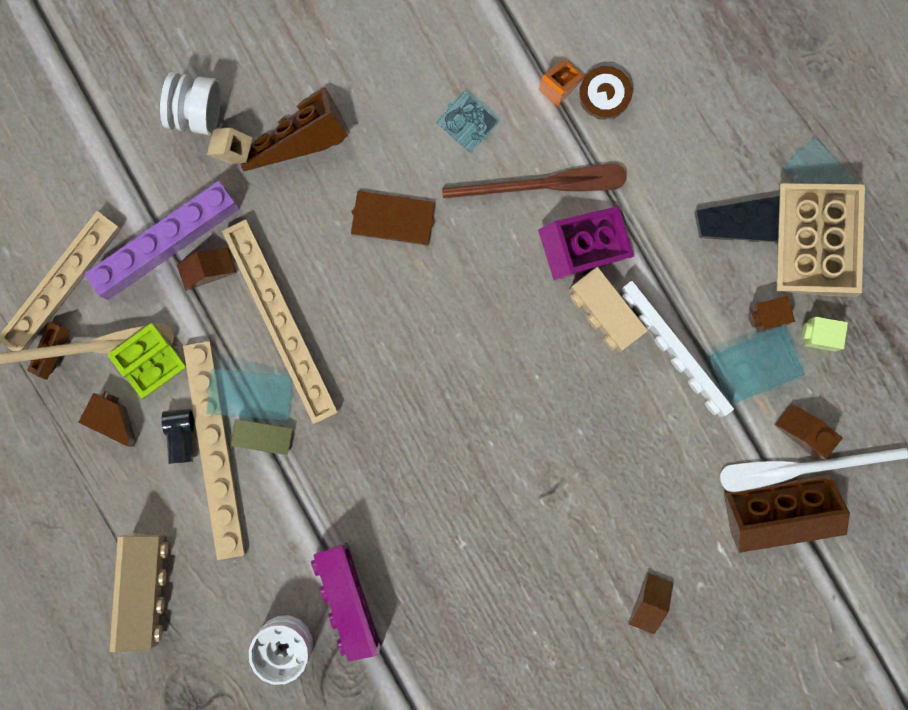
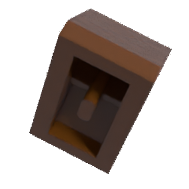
(206, 267)
(652, 603)

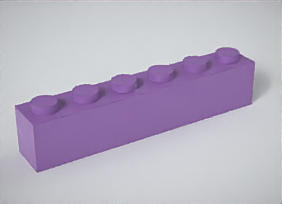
(161, 241)

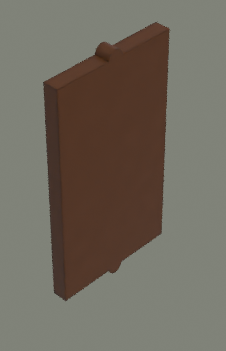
(392, 218)

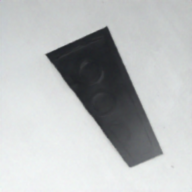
(741, 221)

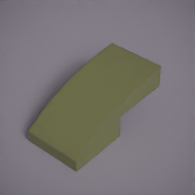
(261, 437)

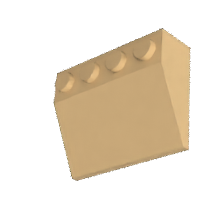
(821, 239)

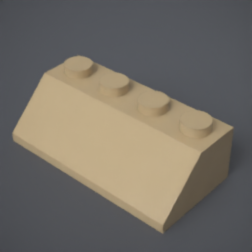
(138, 592)

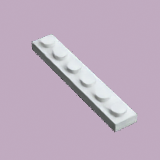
(682, 359)

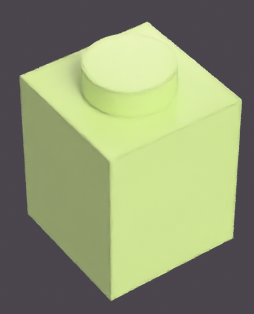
(824, 334)

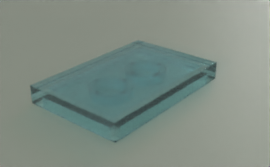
(756, 365)

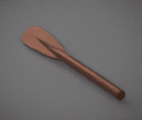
(581, 179)

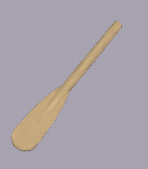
(102, 344)

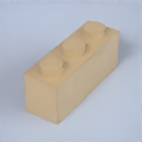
(607, 310)

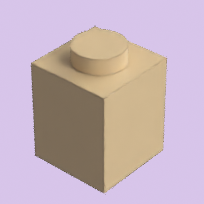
(229, 146)

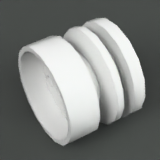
(190, 103)
(281, 665)

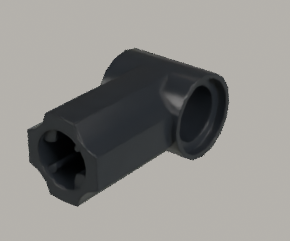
(177, 428)

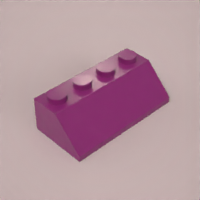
(347, 602)

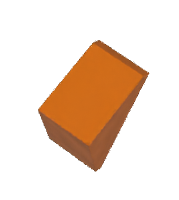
(560, 82)

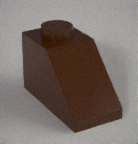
(108, 418)
(808, 432)

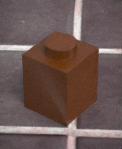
(771, 314)

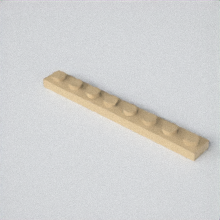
(280, 322)
(214, 455)

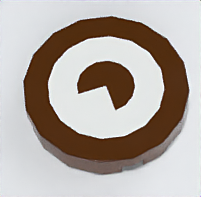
(605, 92)

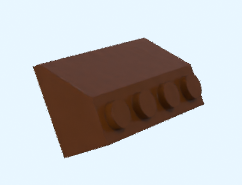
(786, 513)

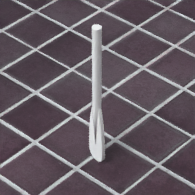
(761, 474)

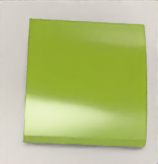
(147, 361)

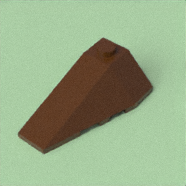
(308, 131)

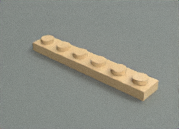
(58, 283)

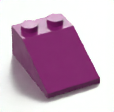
(585, 242)

